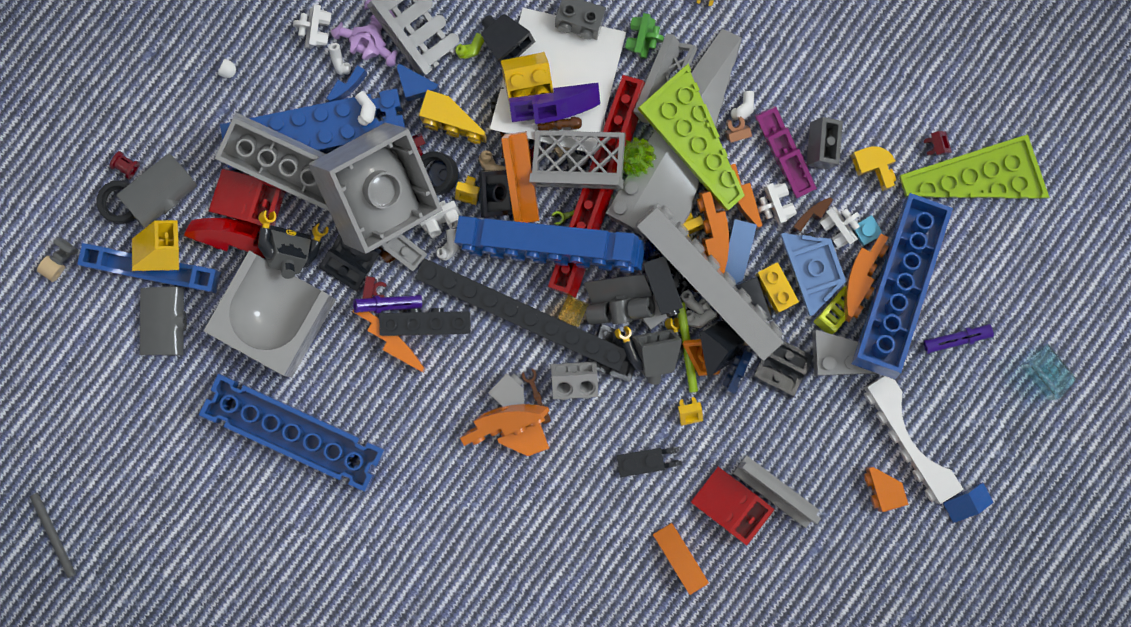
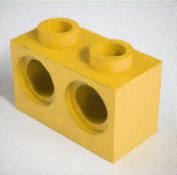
(777, 288)

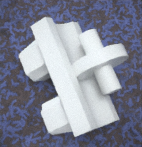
(316, 17)
(774, 193)
(449, 214)
(835, 218)

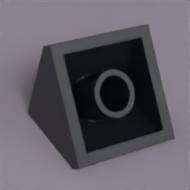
(494, 193)
(719, 346)

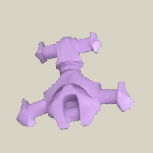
(367, 39)

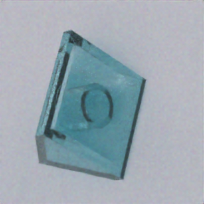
(1049, 373)

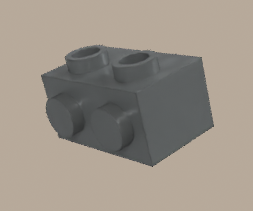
(580, 18)
(824, 143)

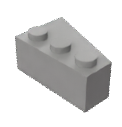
(834, 355)

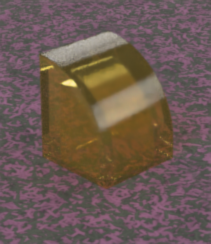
(573, 311)

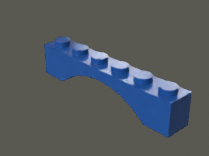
(121, 263)

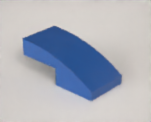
(342, 90)

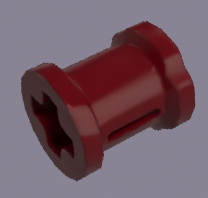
(124, 165)

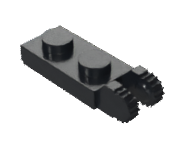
(645, 461)

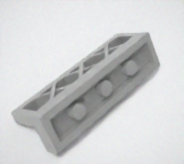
(663, 66)

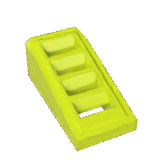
(826, 320)

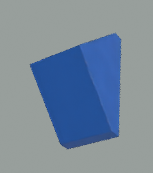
(415, 84)
(968, 503)

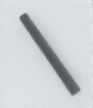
(53, 536)

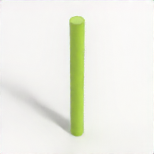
(684, 330)

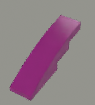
(785, 152)

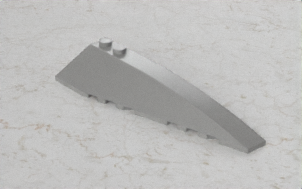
(671, 180)

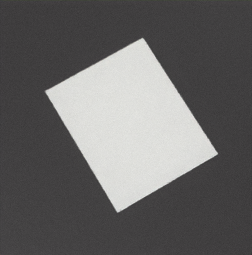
(571, 63)

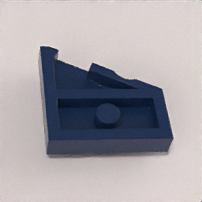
(732, 380)

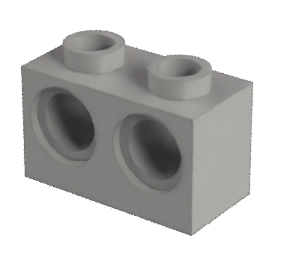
(574, 376)

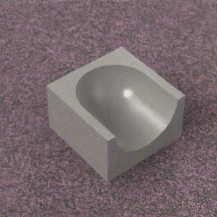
(376, 187)
(269, 315)

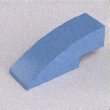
(739, 248)

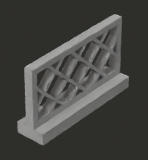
(581, 179)
(777, 492)

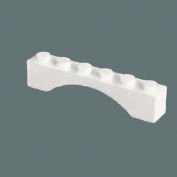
(938, 480)

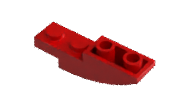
(225, 232)

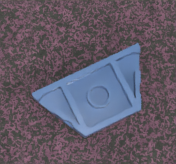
(814, 268)

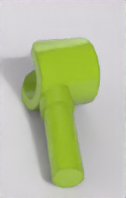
(566, 215)

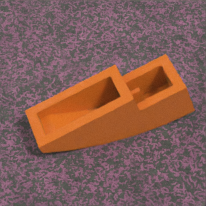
(680, 558)

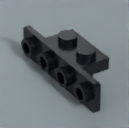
(425, 323)

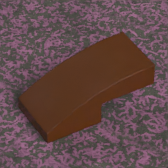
(816, 212)

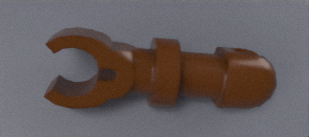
(573, 123)

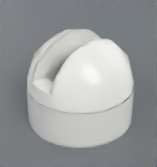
(227, 69)

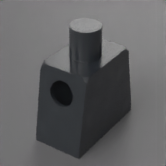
(506, 37)

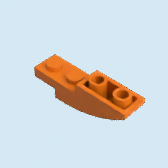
(717, 226)
(858, 281)
(506, 420)

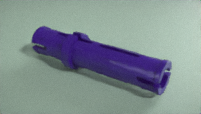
(380, 304)
(983, 333)

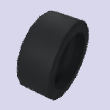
(452, 170)
(101, 202)

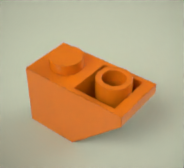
(528, 442)
(886, 490)

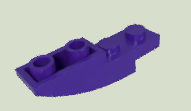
(555, 106)

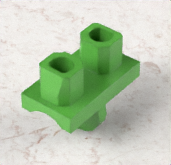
(647, 35)

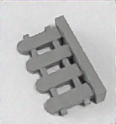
(408, 44)

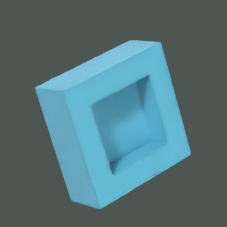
(868, 230)

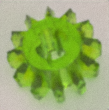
(645, 153)

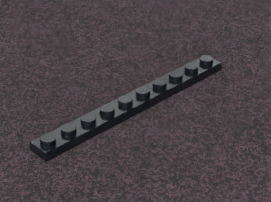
(521, 314)

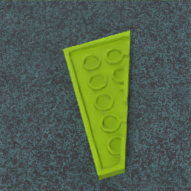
(688, 129)
(991, 172)

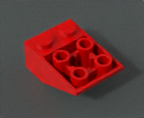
(245, 197)
(732, 506)

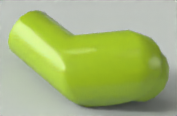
(470, 50)

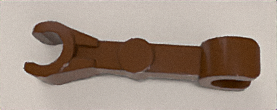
(536, 394)

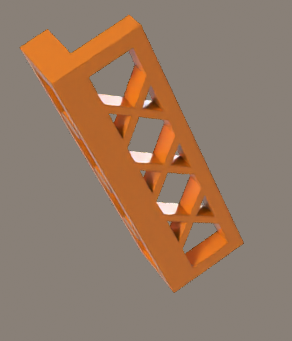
(518, 171)

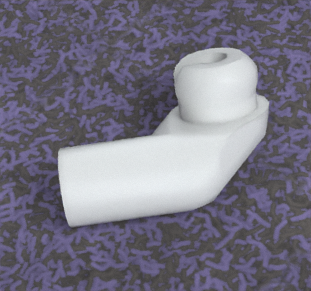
(746, 108)
(368, 109)

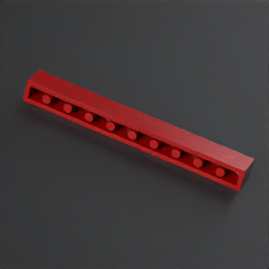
(594, 202)

